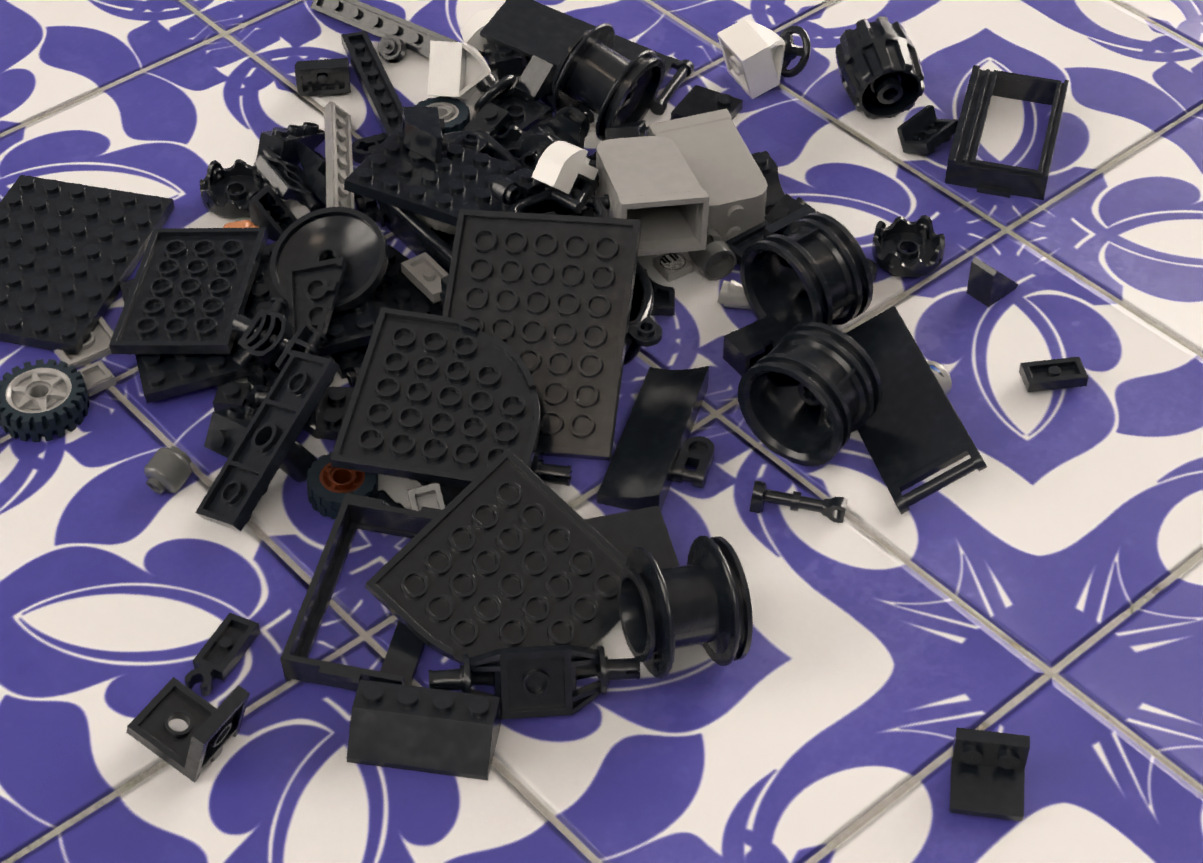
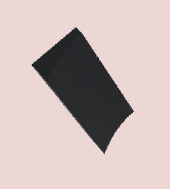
(653, 438)

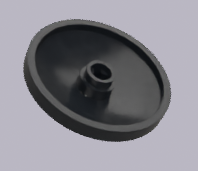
(331, 235)

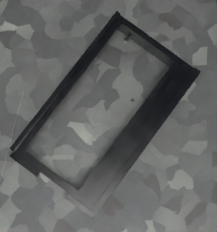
(995, 177)
(405, 647)

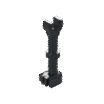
(831, 508)

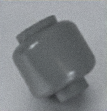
(168, 470)

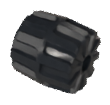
(880, 68)

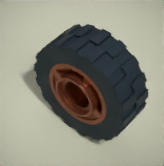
(329, 485)

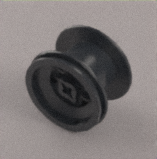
(607, 81)
(686, 605)

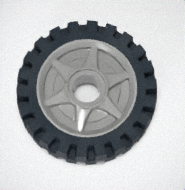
(42, 400)

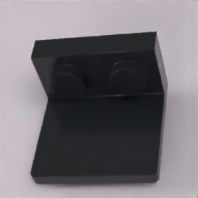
(322, 77)
(988, 774)

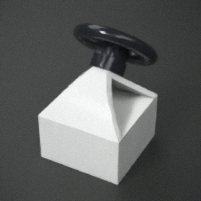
(760, 56)
(460, 70)

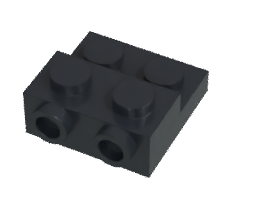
(504, 60)

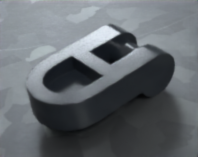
(696, 453)

